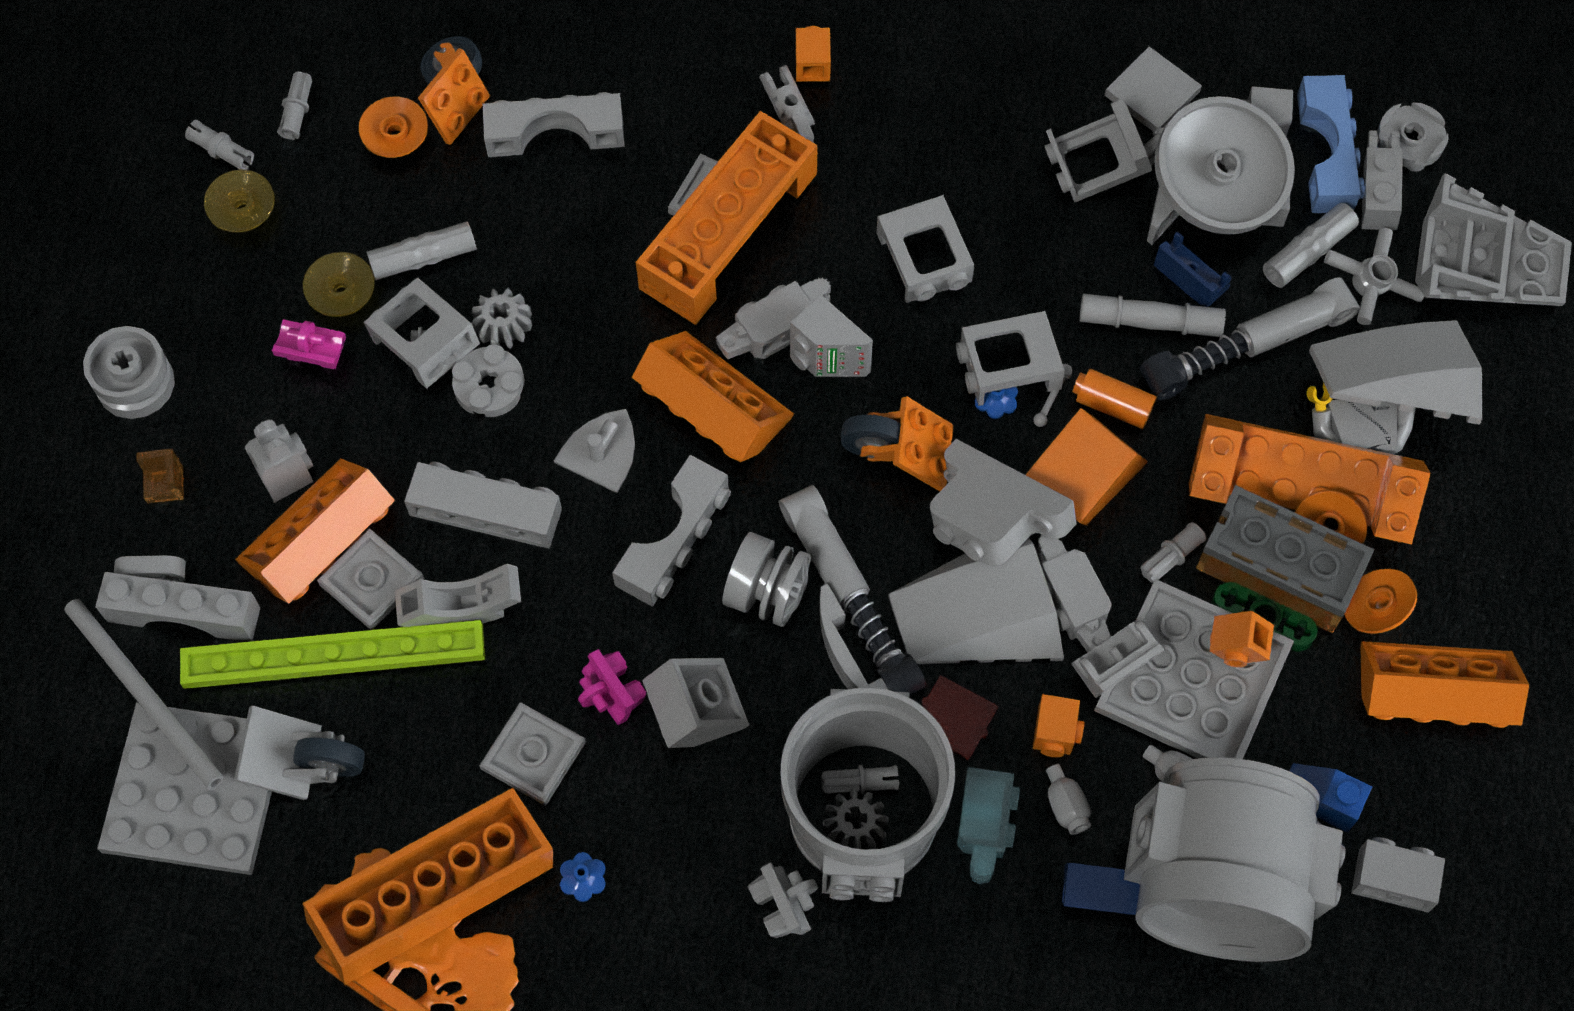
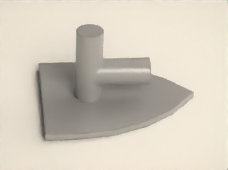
(601, 450)

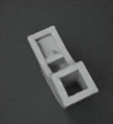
(461, 601)

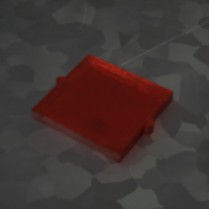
(960, 714)

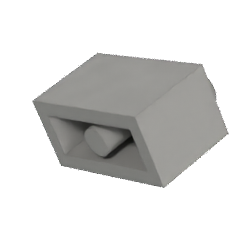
(1398, 874)

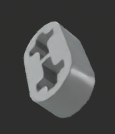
(156, 567)

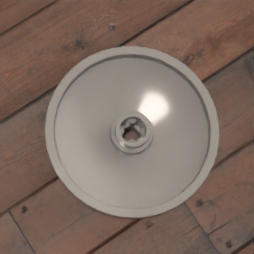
(1224, 165)

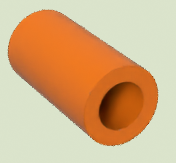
(1114, 398)

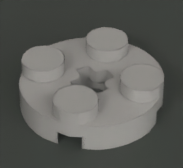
(1425, 121)
(488, 362)

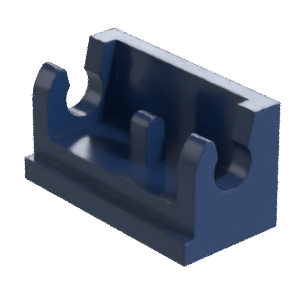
(1190, 272)
(1099, 889)

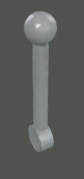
(1041, 418)

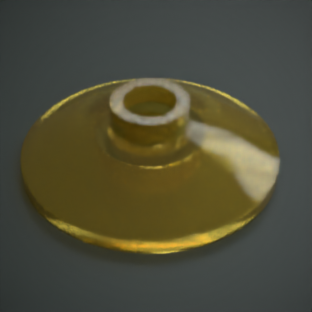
(236, 189)
(338, 271)

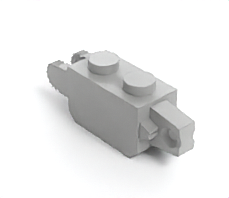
(765, 324)
(1076, 592)

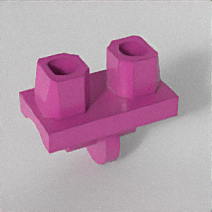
(309, 343)
(606, 690)

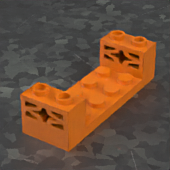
(723, 214)
(1294, 466)

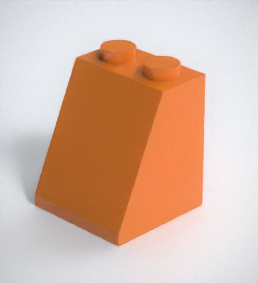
(1087, 465)

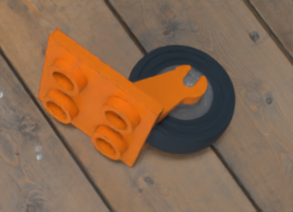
(453, 85)
(908, 437)

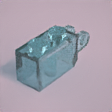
(985, 819)

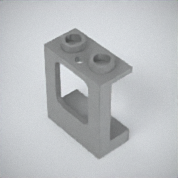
(1125, 142)
(915, 219)
(437, 347)
(1041, 347)

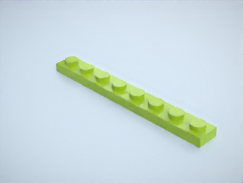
(331, 654)

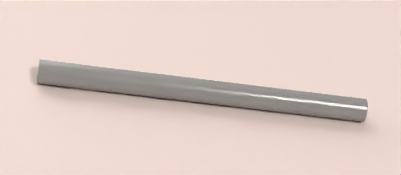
(144, 695)

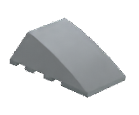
(1488, 253)
(1405, 365)
(979, 612)

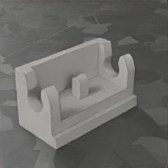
(1117, 657)

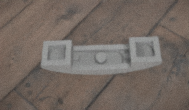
(831, 620)

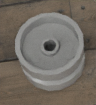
(129, 372)

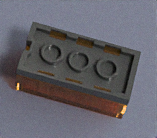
(1285, 557)

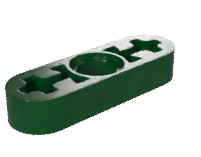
(1259, 601)

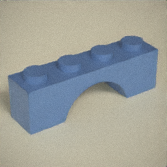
(1325, 107)

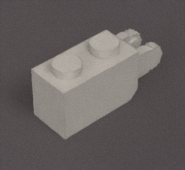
(1382, 183)
(279, 459)

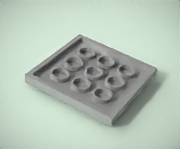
(1187, 691)
(167, 811)

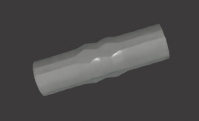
(1310, 245)
(421, 250)

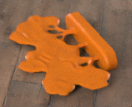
(478, 963)

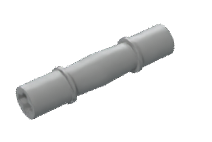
(1152, 315)

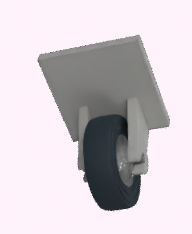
(292, 753)

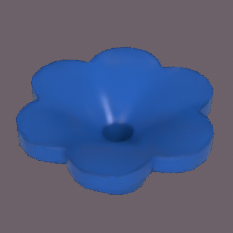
(999, 402)
(582, 886)

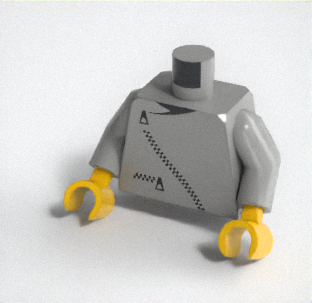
(1360, 424)

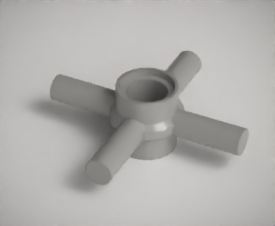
(1366, 283)

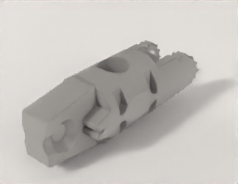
(789, 103)

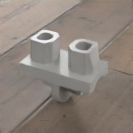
(776, 885)

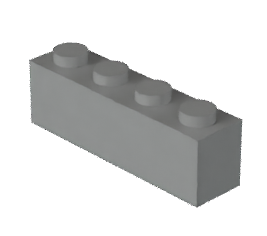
(483, 504)

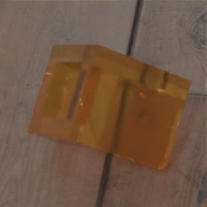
(161, 475)

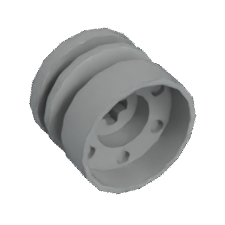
(763, 578)

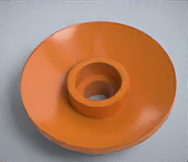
(389, 116)
(1338, 506)
(1381, 601)

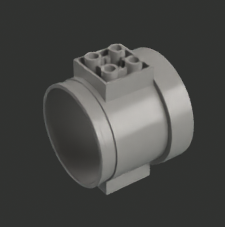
(877, 720)
(1233, 860)

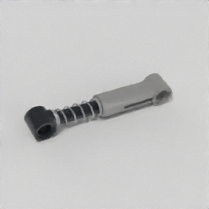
(1327, 305)
(809, 518)

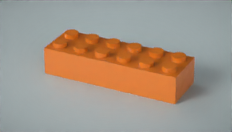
(428, 885)

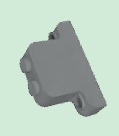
(993, 507)

